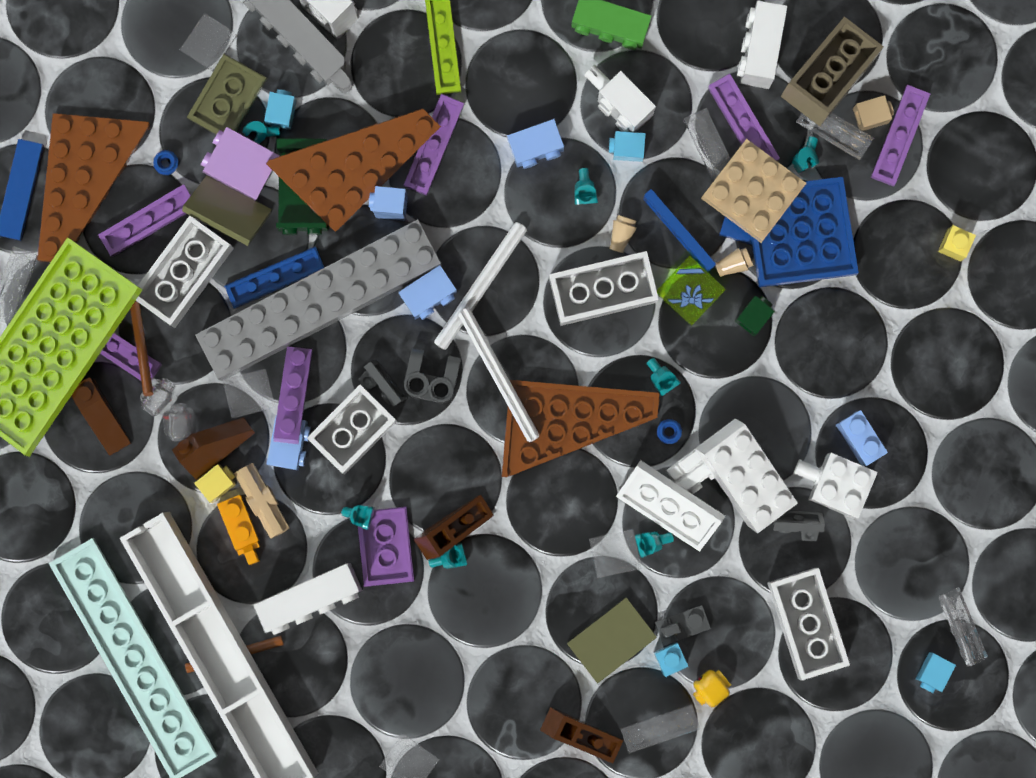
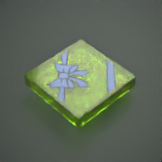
(690, 290)

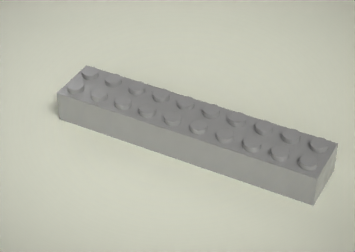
(318, 300)

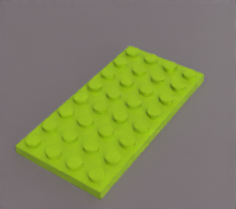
(57, 340)

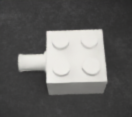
(621, 100)
(838, 484)

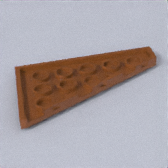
(81, 168)
(343, 171)
(570, 419)

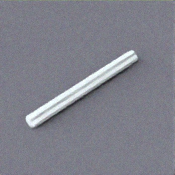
(481, 284)
(498, 374)

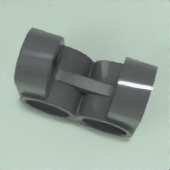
(430, 382)

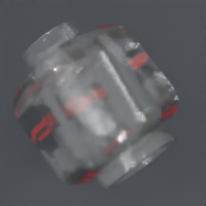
(162, 399)
(179, 422)

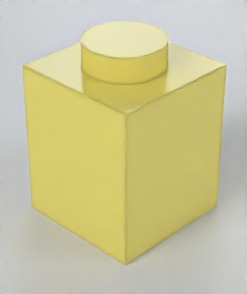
(956, 243)
(216, 482)

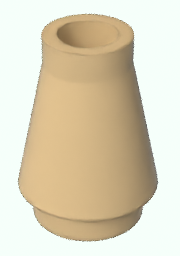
(622, 232)
(735, 262)

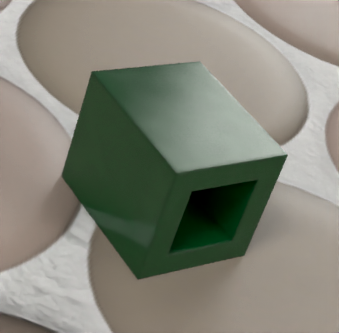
(755, 315)

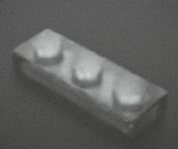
(840, 134)
(707, 142)
(14, 282)
(962, 626)
(660, 728)

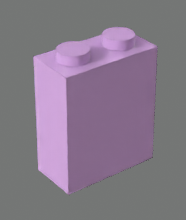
(238, 163)

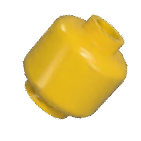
(711, 688)

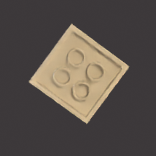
(753, 190)

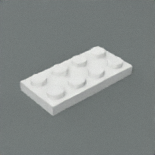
(670, 506)

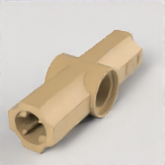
(262, 500)

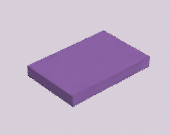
(386, 548)

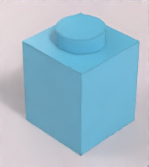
(280, 109)
(627, 146)
(670, 659)
(935, 673)

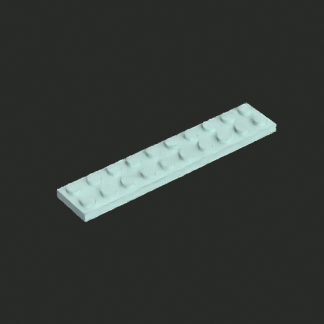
(133, 659)

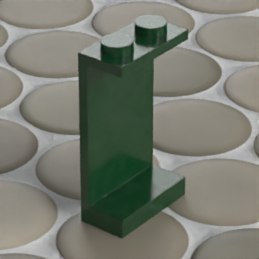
(292, 211)

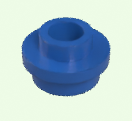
(162, 155)
(675, 426)

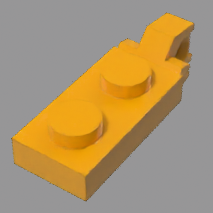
(240, 528)

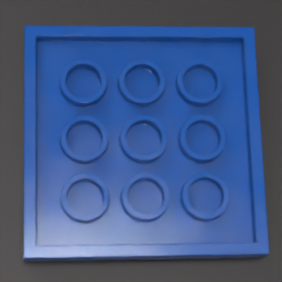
(809, 239)

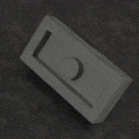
(375, 376)
(807, 522)
(682, 625)

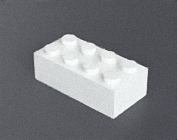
(182, 271)
(603, 288)
(746, 475)
(311, 596)
(808, 623)

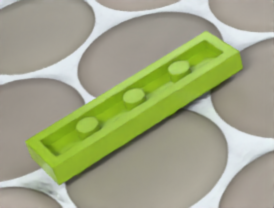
(443, 46)

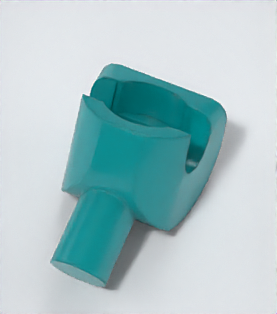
(260, 130)
(806, 155)
(585, 189)
(662, 377)
(359, 515)
(652, 542)
(451, 559)

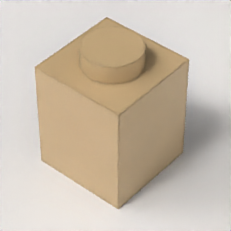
(873, 113)

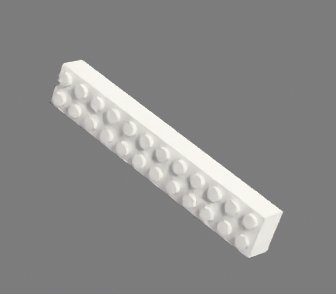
(216, 650)

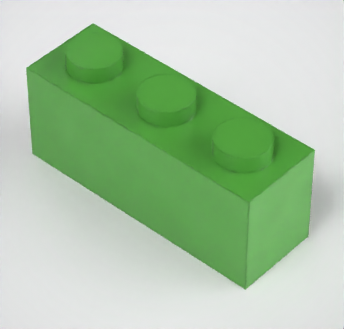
(611, 23)

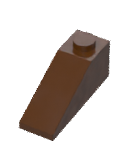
(100, 416)
(208, 447)
(453, 528)
(581, 735)

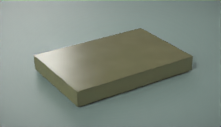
(227, 96)
(226, 210)
(611, 640)

